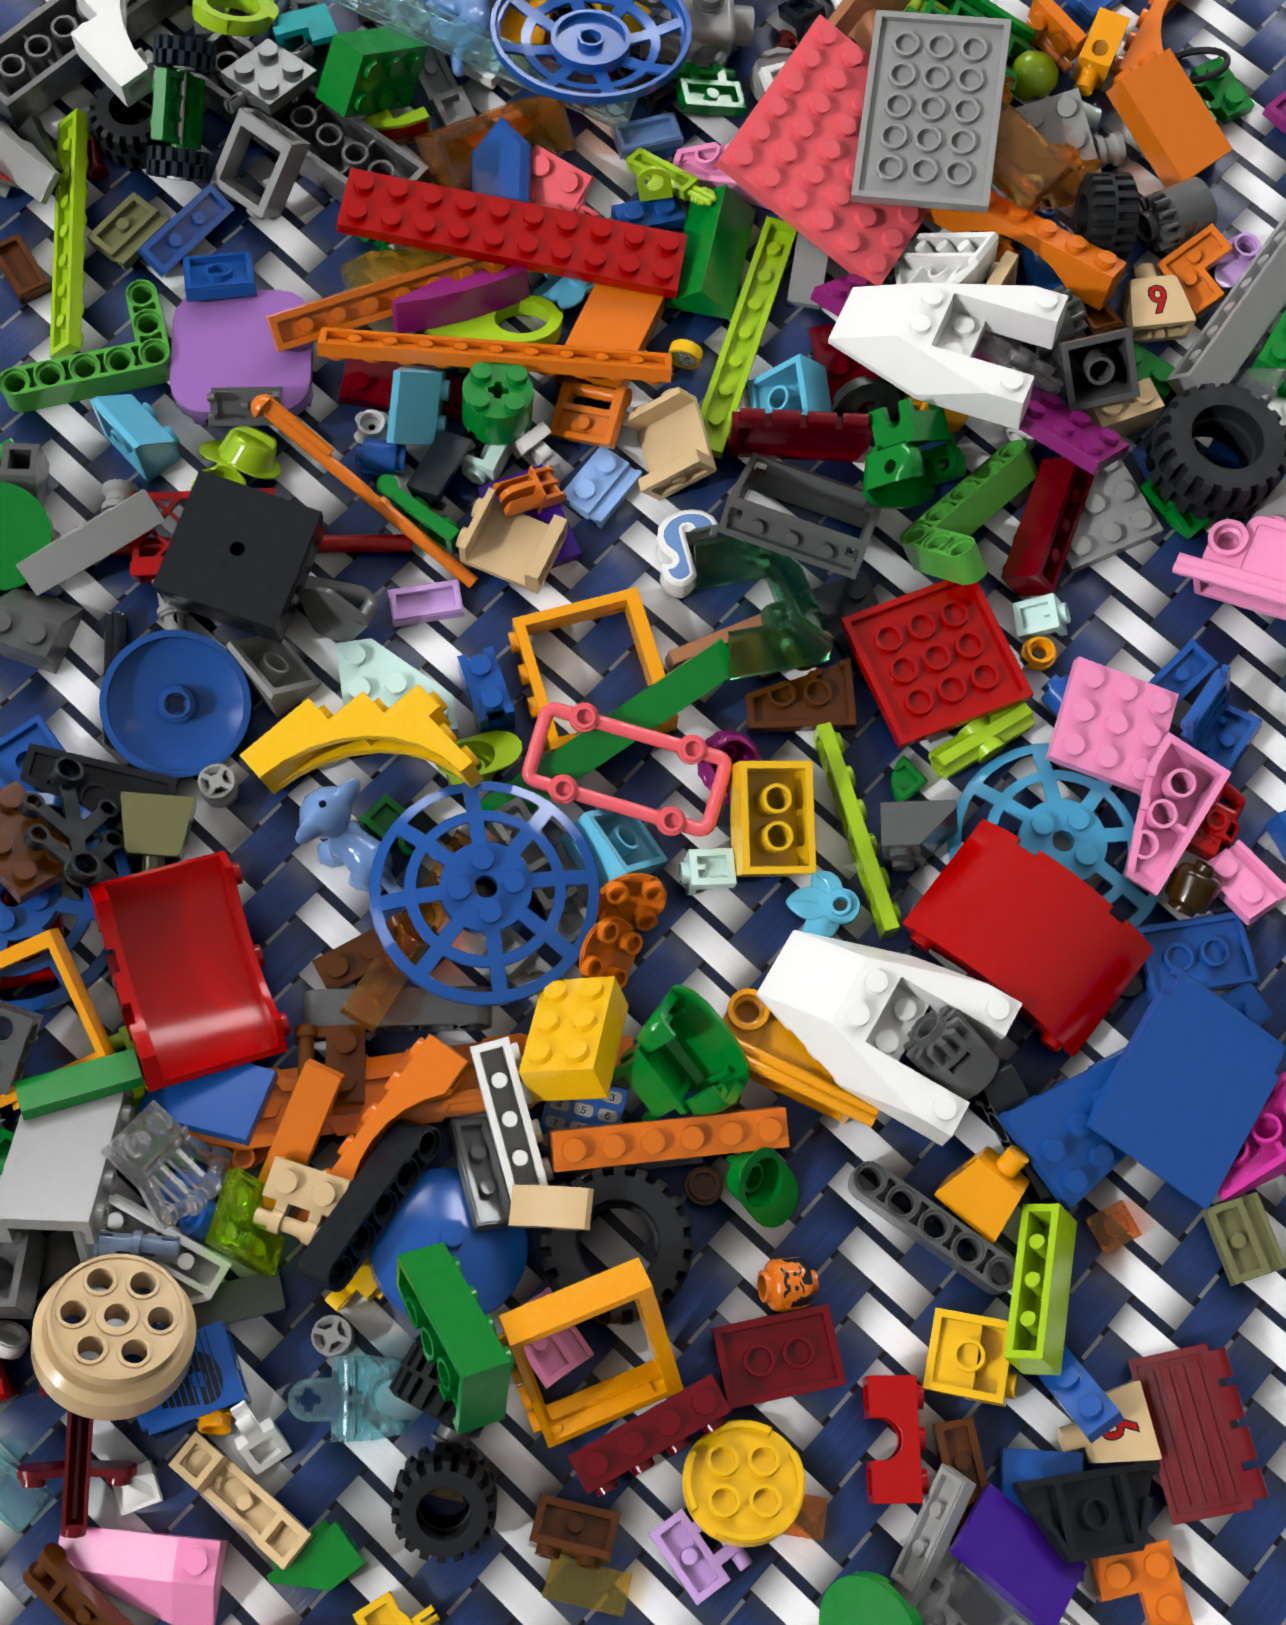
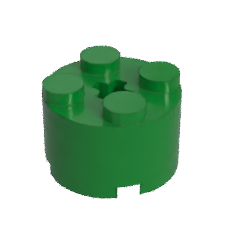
(497, 402)

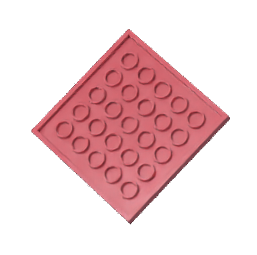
(802, 154)

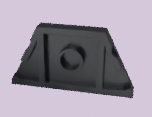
(1092, 1510)

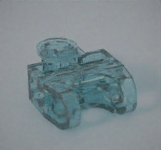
(335, 1402)

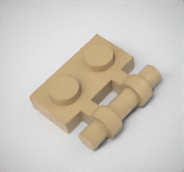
(304, 1188)

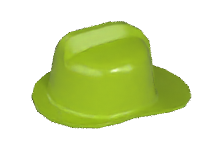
(245, 450)
(493, 749)

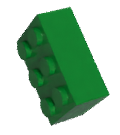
(371, 71)

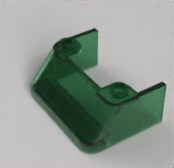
(792, 626)

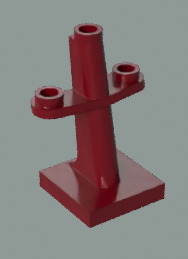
(76, 1470)

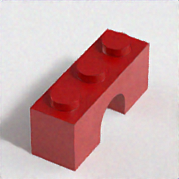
(899, 1476)

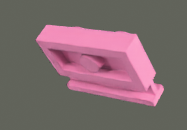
(1247, 883)
(558, 1353)

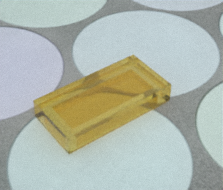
(596, 1590)

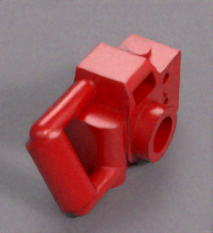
(1218, 820)

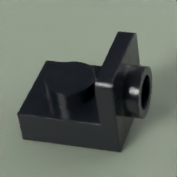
(801, 14)

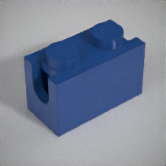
(486, 691)

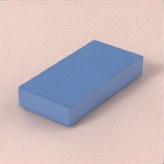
(649, 133)

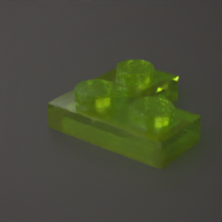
(233, 1225)

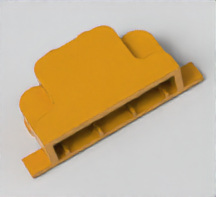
(785, 1066)

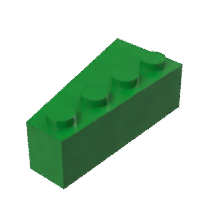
(455, 1335)

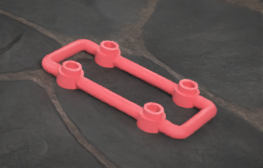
(689, 749)

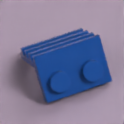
(1217, 727)

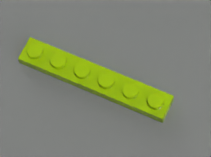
(861, 844)

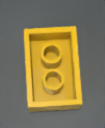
(772, 818)
(574, 1039)

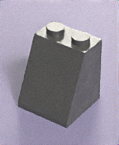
(1097, 369)

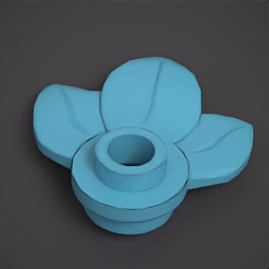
(563, 290)
(819, 901)

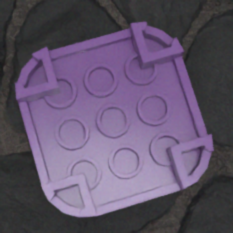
(232, 347)

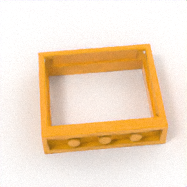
(577, 612)
(54, 941)
(613, 1396)

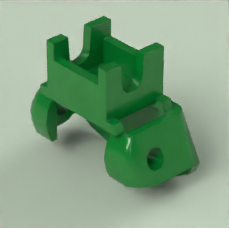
(897, 469)
(682, 1049)

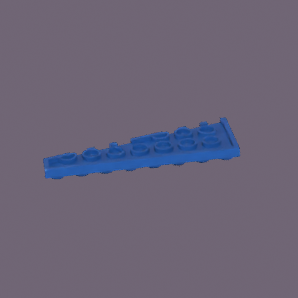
(1055, 1128)

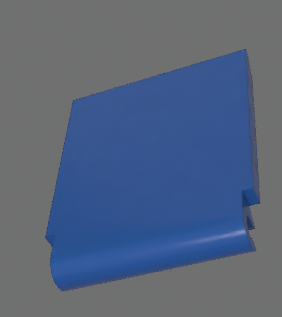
(1188, 1088)

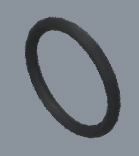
(1206, 50)

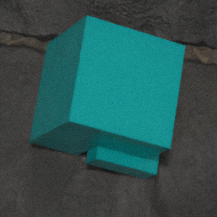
(307, 25)

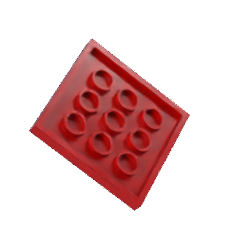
(935, 660)

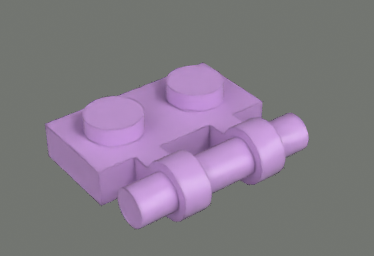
(692, 1559)

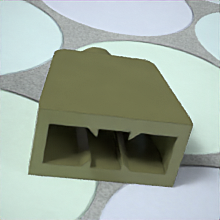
(156, 827)

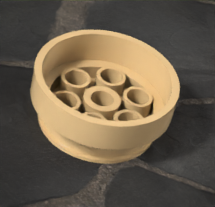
(110, 1385)

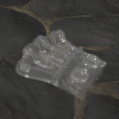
(141, 1154)

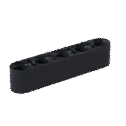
(369, 1205)

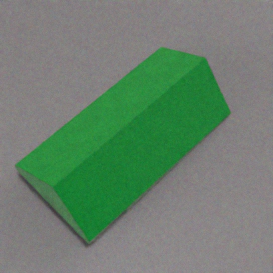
(714, 255)

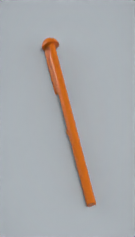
(321, 452)

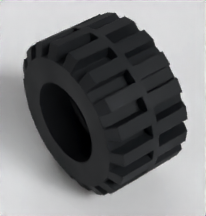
(120, 141)
(1108, 211)
(418, 1386)
(444, 1534)

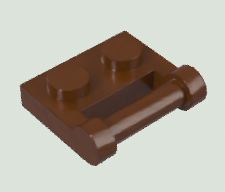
(343, 1053)

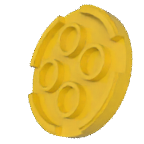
(743, 1484)

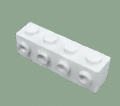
(508, 1114)

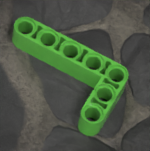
(101, 363)
(941, 537)

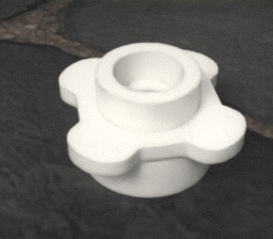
(371, 418)

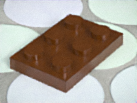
(21, 868)

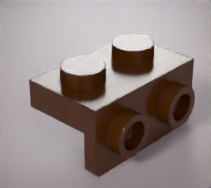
(574, 1531)

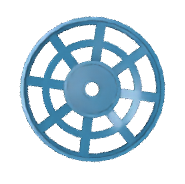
(1063, 818)

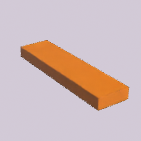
(303, 1118)

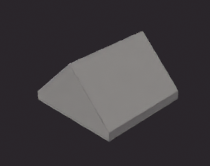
(274, 672)

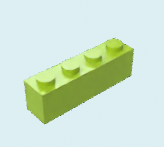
(1041, 1289)

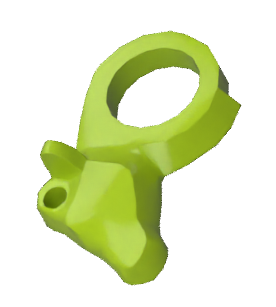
(261, 16)
(487, 325)

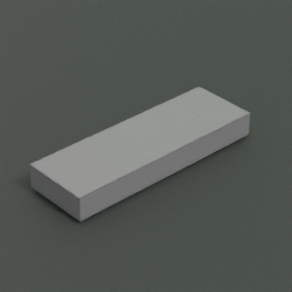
(932, 1531)

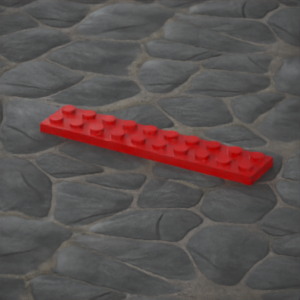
(511, 233)

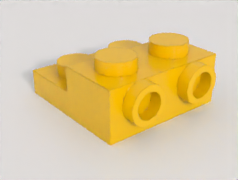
(969, 1358)

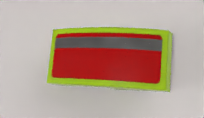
(401, 129)

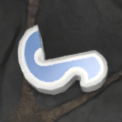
(673, 551)

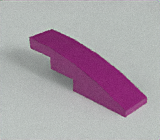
(461, 300)

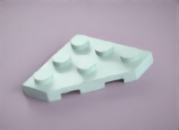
(383, 675)

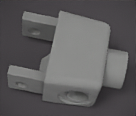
(710, 35)

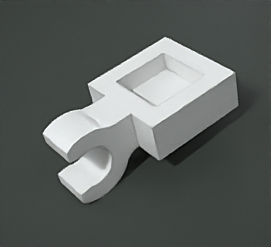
(260, 1442)

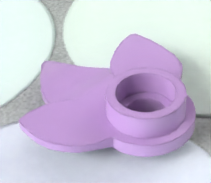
(1232, 267)

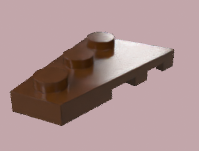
(804, 702)

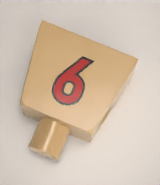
(1156, 307)
(1127, 1441)

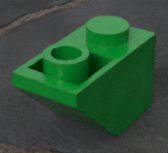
(324, 1561)

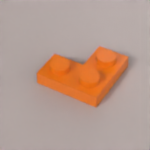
(1191, 265)
(1151, 1575)

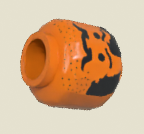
(787, 1284)

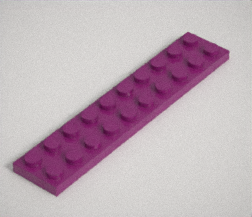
(1046, 418)

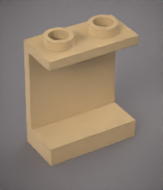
(671, 442)
(511, 546)

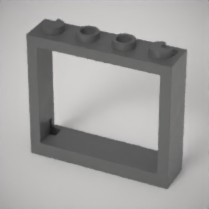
(794, 535)

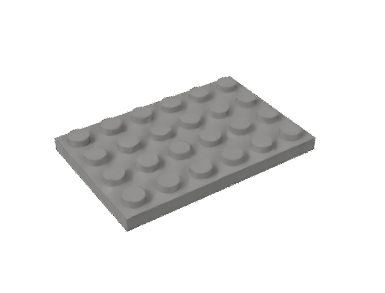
(931, 111)

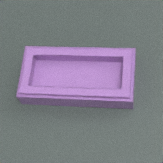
(425, 603)

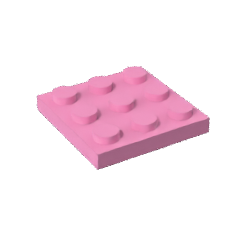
(1110, 724)

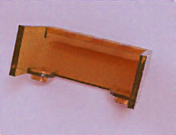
(449, 147)
(1030, 167)

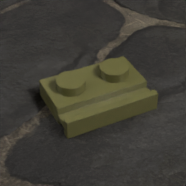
(127, 230)
(1244, 1238)

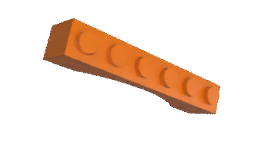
(1146, 39)
(1079, 264)
(429, 1076)
(667, 1138)

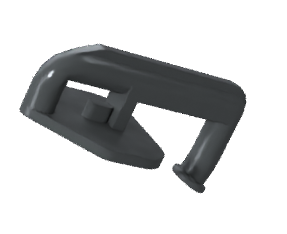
(331, 608)

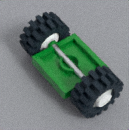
(179, 107)

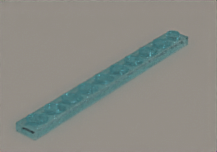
(475, 47)

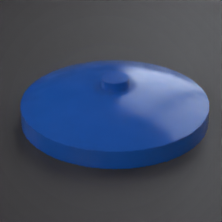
(175, 703)
(437, 1214)

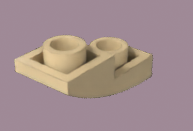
(551, 1207)

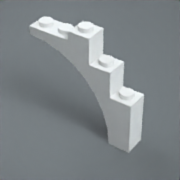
(108, 50)

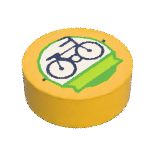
(686, 354)

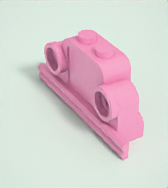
(1242, 565)

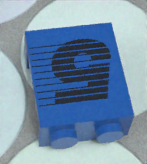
(209, 1385)

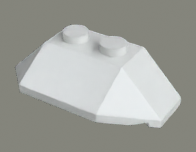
(947, 258)
(198, 1265)

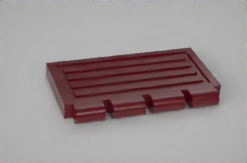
(798, 436)
(1194, 1432)

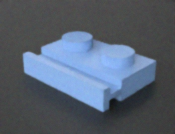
(601, 486)

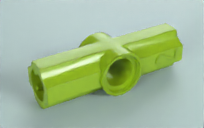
(981, 740)

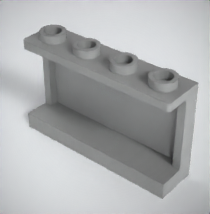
(58, 1172)

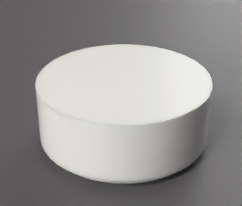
(13, 1340)

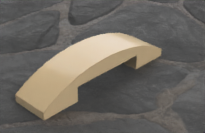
(241, 1500)

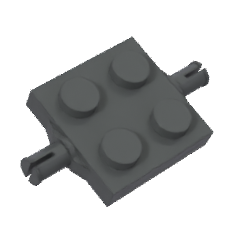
(268, 77)

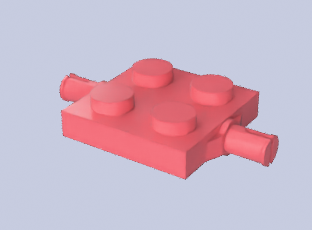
(559, 183)

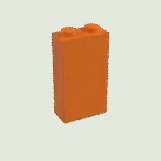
(1167, 118)
(615, 321)

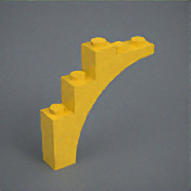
(362, 727)

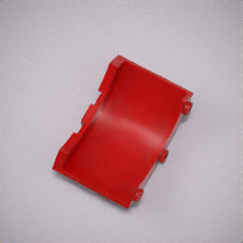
(1030, 934)
(187, 970)

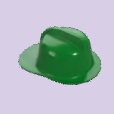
(763, 1185)

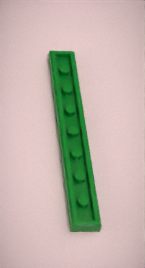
(645, 710)

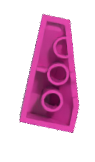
(1264, 1149)

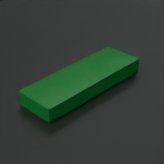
(78, 1084)

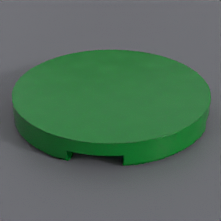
(23, 531)
(865, 1600)

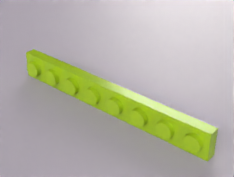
(69, 236)
(746, 331)

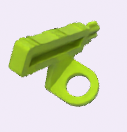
(665, 180)

